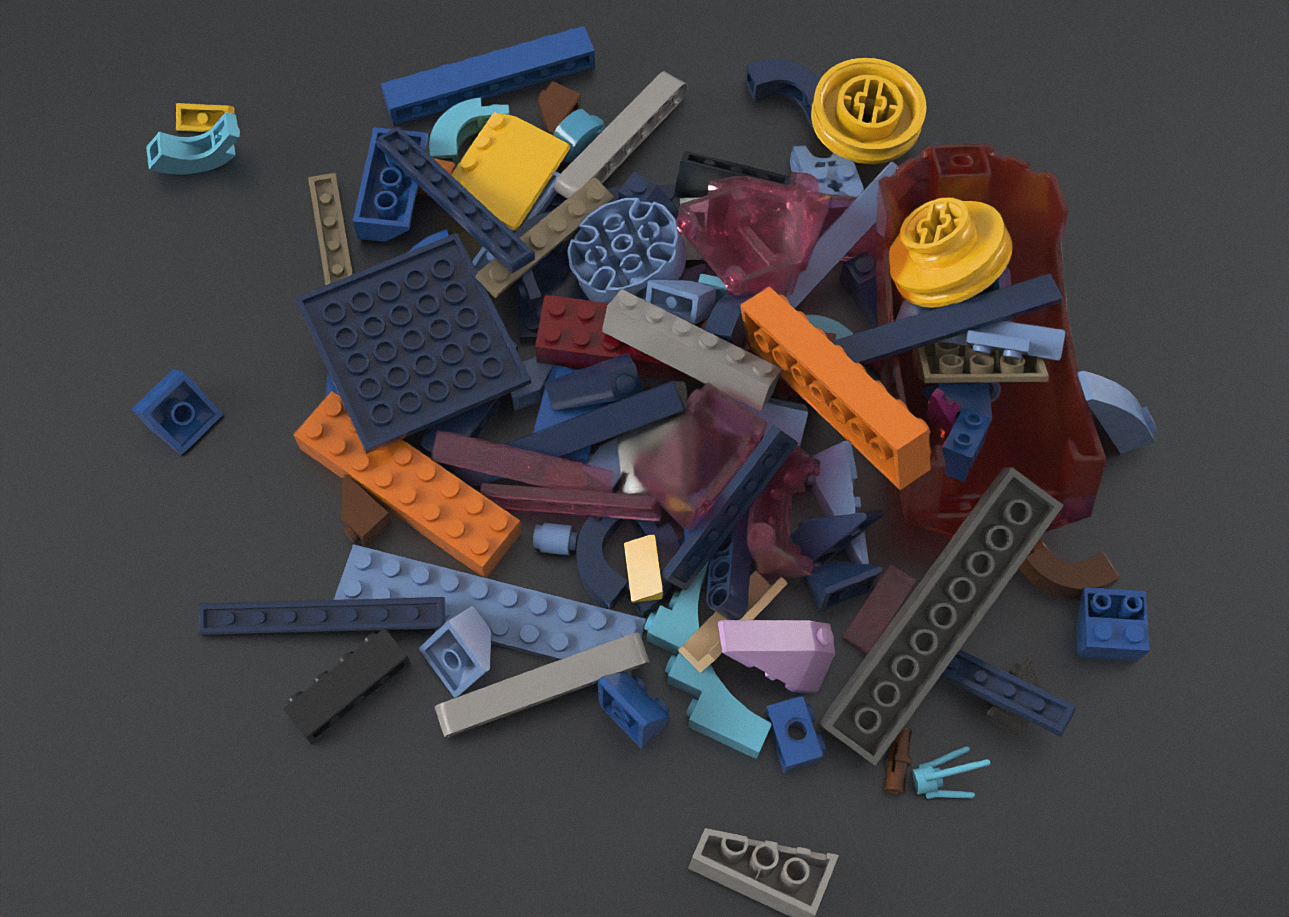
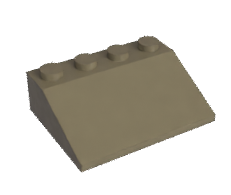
(959, 364)

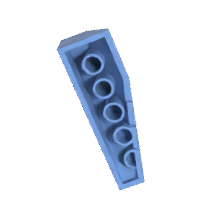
(1118, 412)

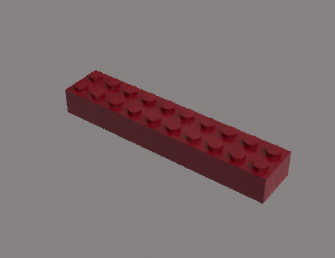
(573, 337)

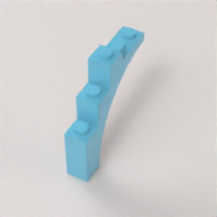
(716, 711)

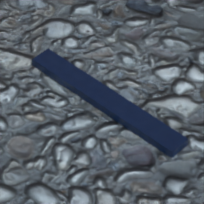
(456, 200)
(951, 320)
(592, 427)
(321, 615)

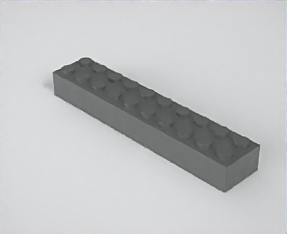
(940, 614)

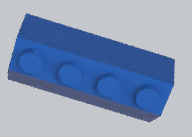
(385, 193)

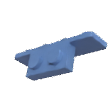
(1014, 340)

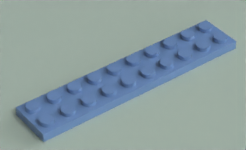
(516, 615)

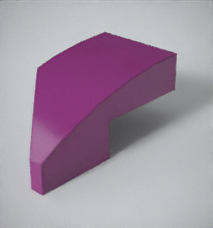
(942, 410)

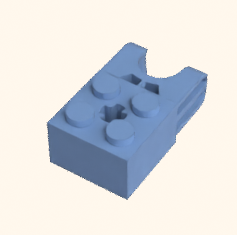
(834, 174)

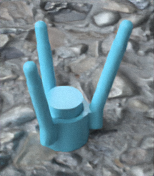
(929, 778)

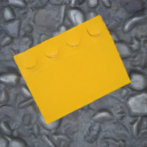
(510, 166)

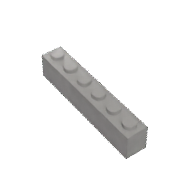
(691, 349)

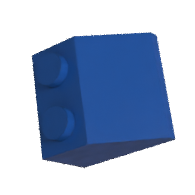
(177, 411)

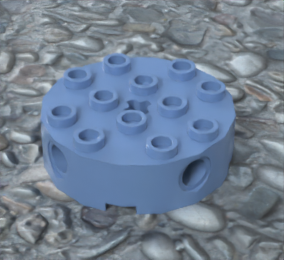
(625, 248)

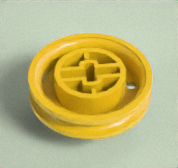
(873, 89)
(949, 252)

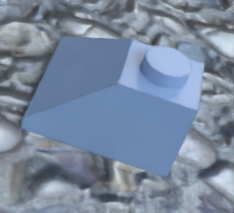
(460, 651)

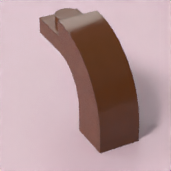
(1065, 577)

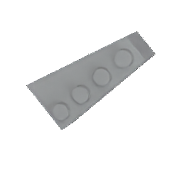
(767, 872)

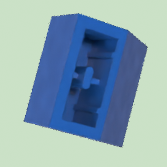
(1112, 624)

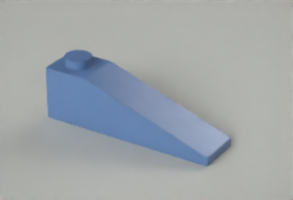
(835, 489)

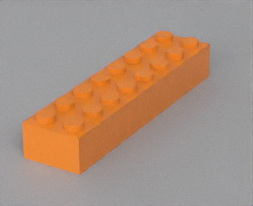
(838, 388)
(412, 489)

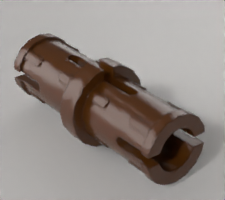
(898, 761)

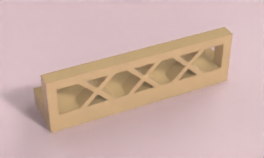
(705, 643)

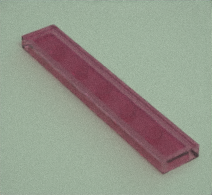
(519, 464)
(573, 502)

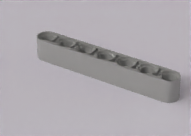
(623, 134)
(541, 684)

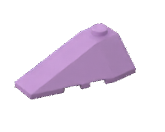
(784, 649)

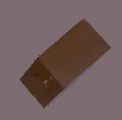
(556, 104)
(361, 514)

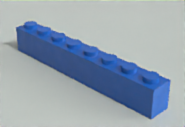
(488, 74)

